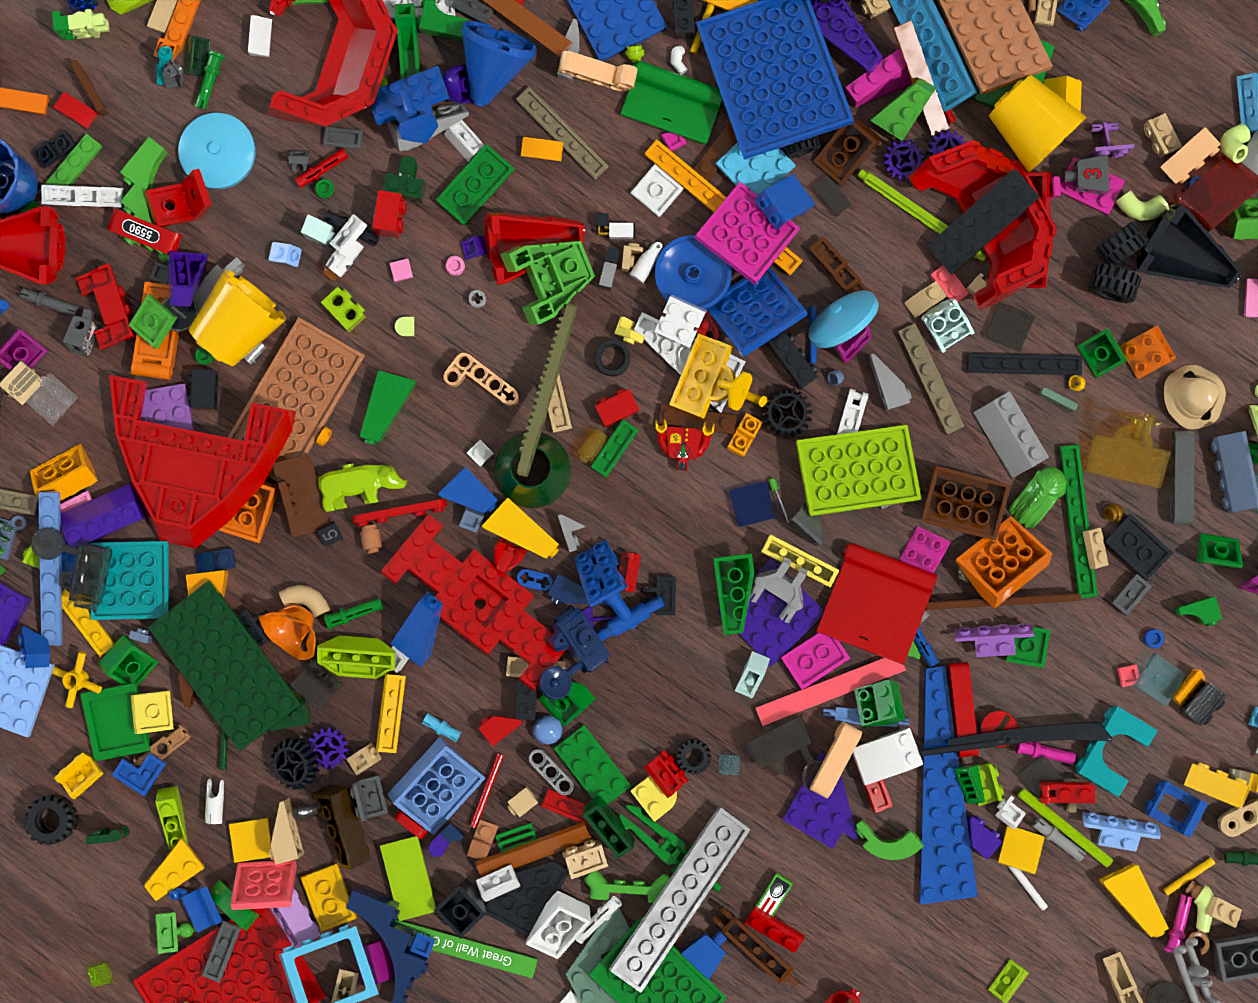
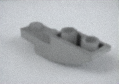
(211, 279)

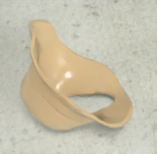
(1192, 397)

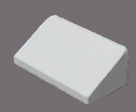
(259, 36)
(464, 140)
(497, 883)

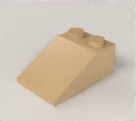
(286, 839)

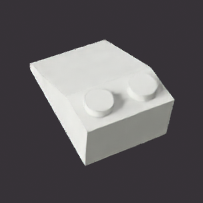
(887, 756)
(559, 924)

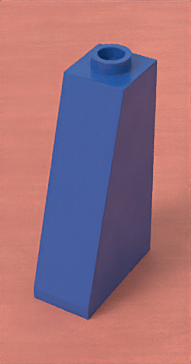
(419, 630)

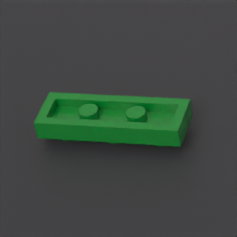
(614, 448)

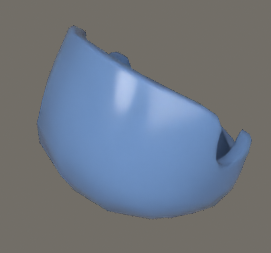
(547, 729)

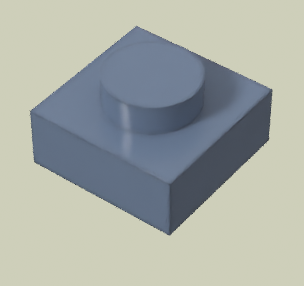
(471, 519)
(141, 635)

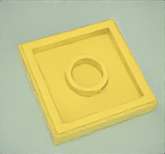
(152, 712)

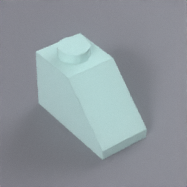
(318, 231)
(752, 674)

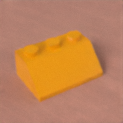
(64, 473)

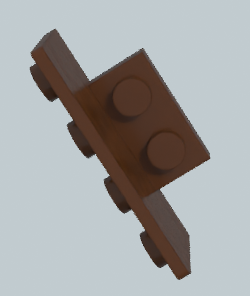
(300, 494)

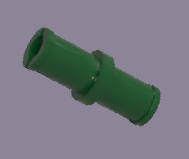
(1241, 858)

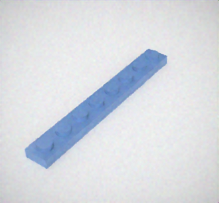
(50, 573)

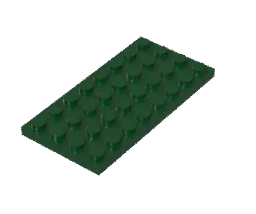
(225, 665)

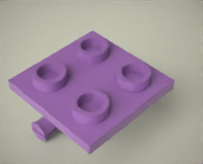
(1116, 151)

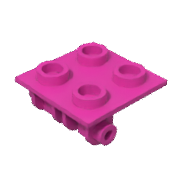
(925, 550)

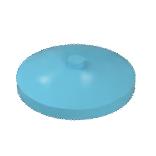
(219, 148)
(843, 319)

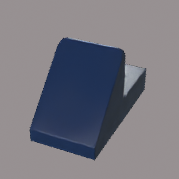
(215, 560)

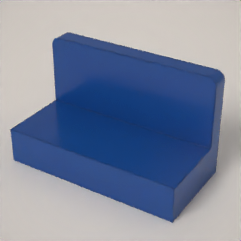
(201, 909)

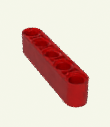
(962, 703)

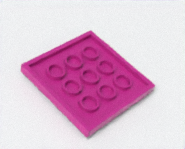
(744, 235)

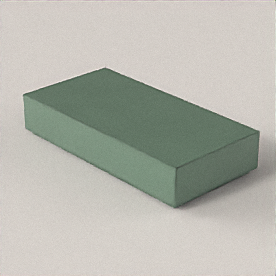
(1058, 399)

